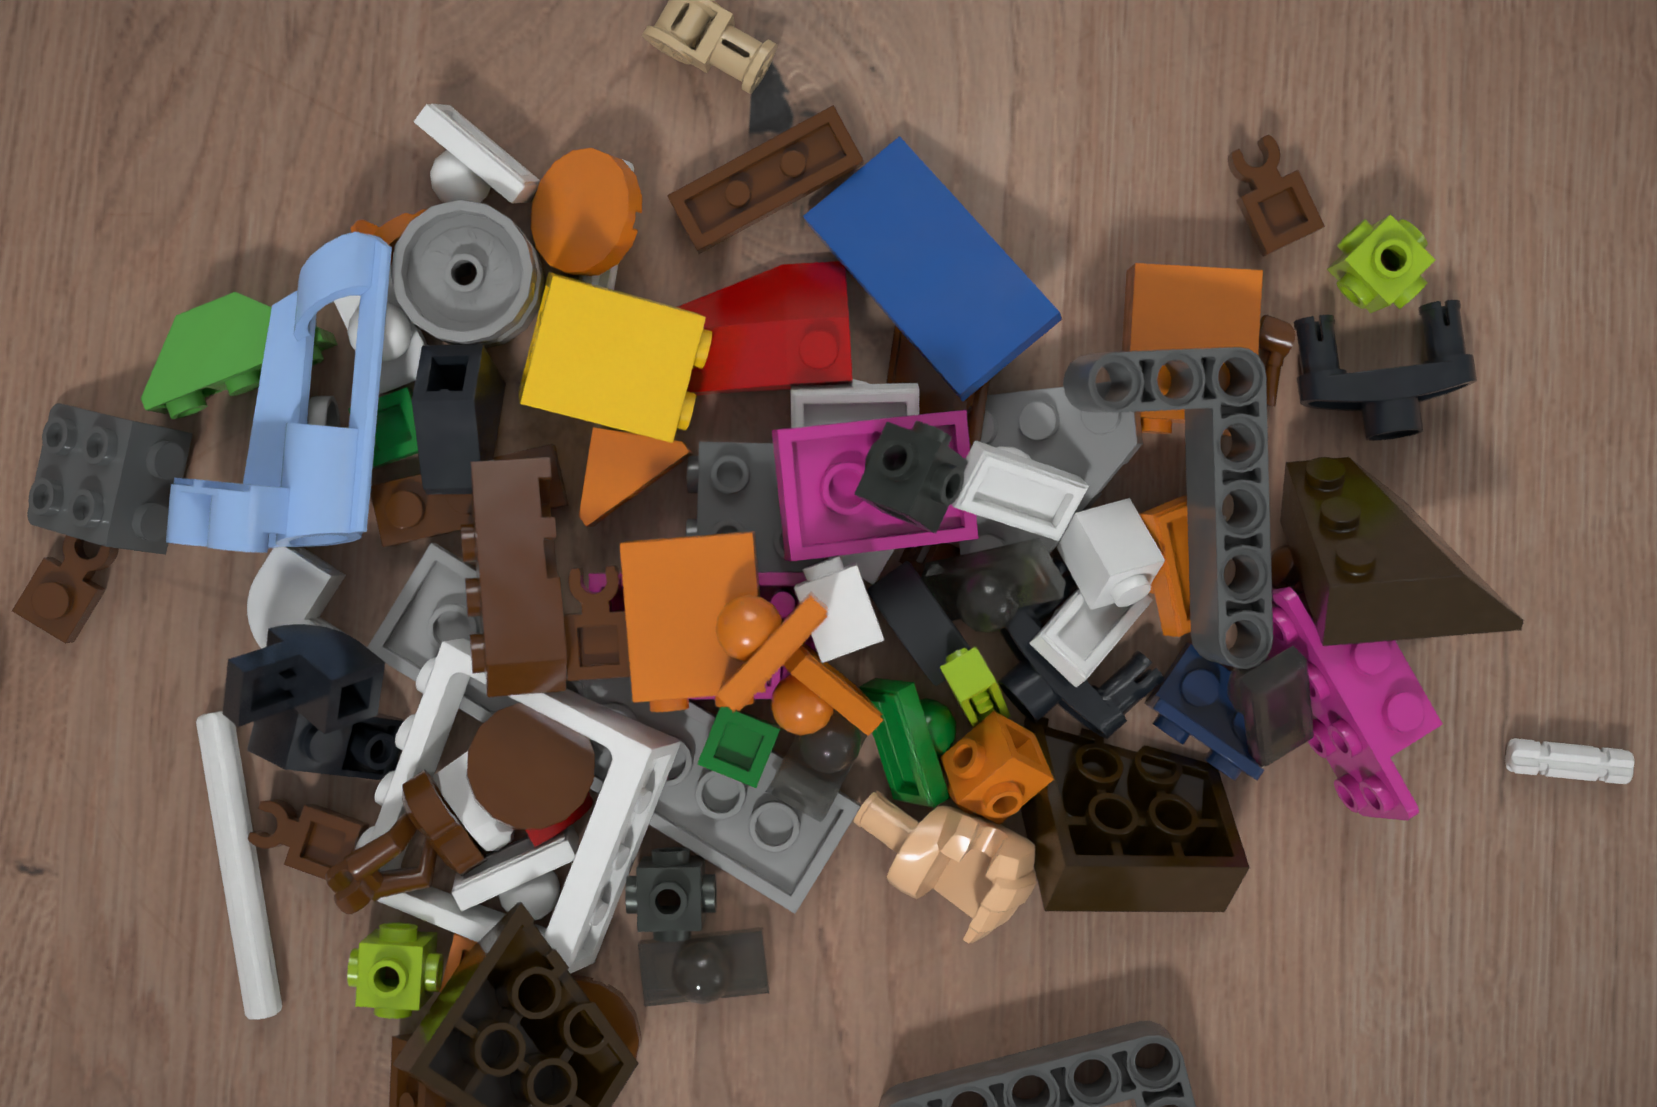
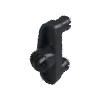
(1387, 395)
(1038, 686)

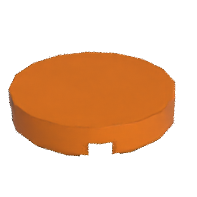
(586, 212)

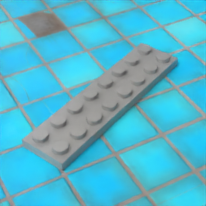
(709, 813)

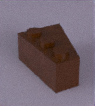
(516, 579)

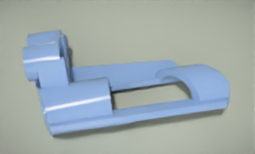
(301, 478)

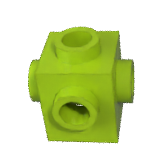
(1360, 267)
(411, 955)

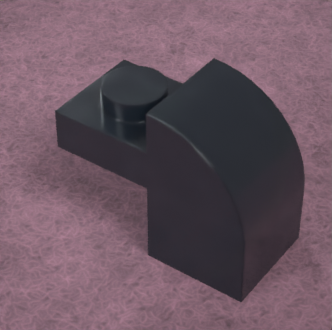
(308, 669)

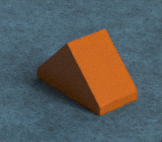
(623, 467)

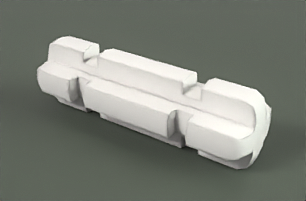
(1569, 761)

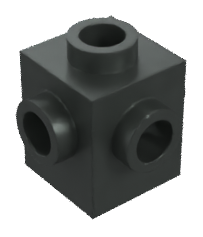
(912, 474)
(673, 870)

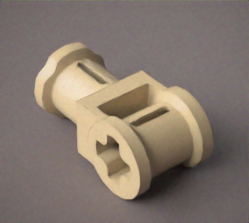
(706, 36)

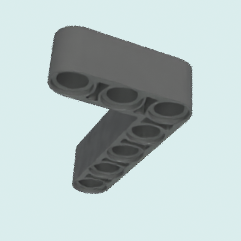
(1208, 480)
(1056, 1065)

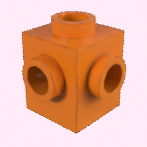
(995, 768)

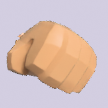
(959, 855)

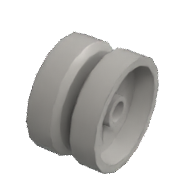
(441, 249)

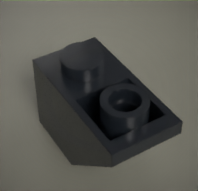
(455, 414)
(353, 751)

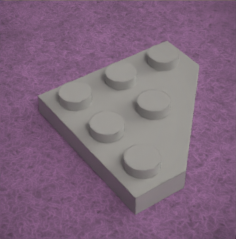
(1058, 436)

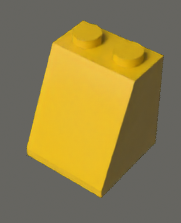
(613, 358)

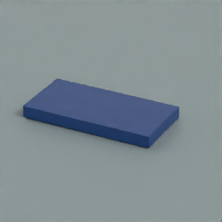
(932, 268)

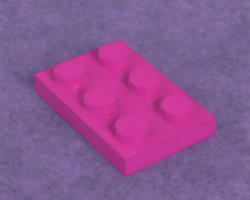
(818, 481)

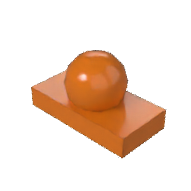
(1171, 585)
(754, 633)
(813, 690)

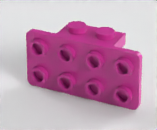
(1361, 708)

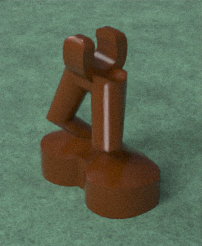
(359, 875)

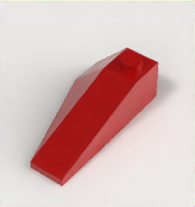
(776, 331)

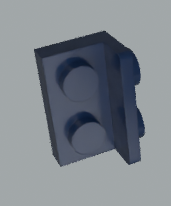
(1197, 705)

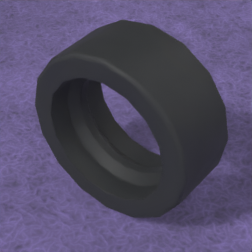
(917, 619)

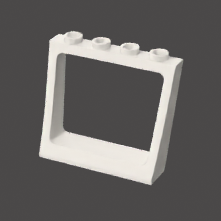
(613, 834)

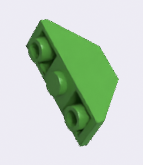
(212, 352)

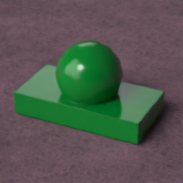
(911, 740)

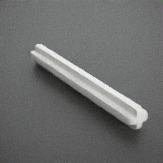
(239, 866)

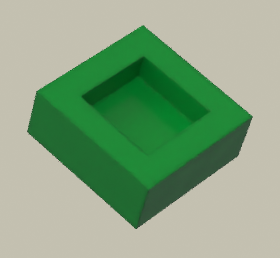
(394, 428)
(739, 746)

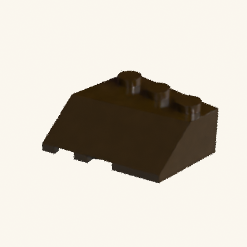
(1376, 564)
(1130, 829)
(517, 1030)

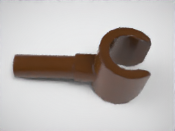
(1276, 338)

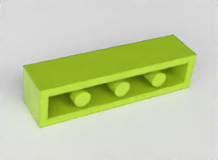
(973, 685)

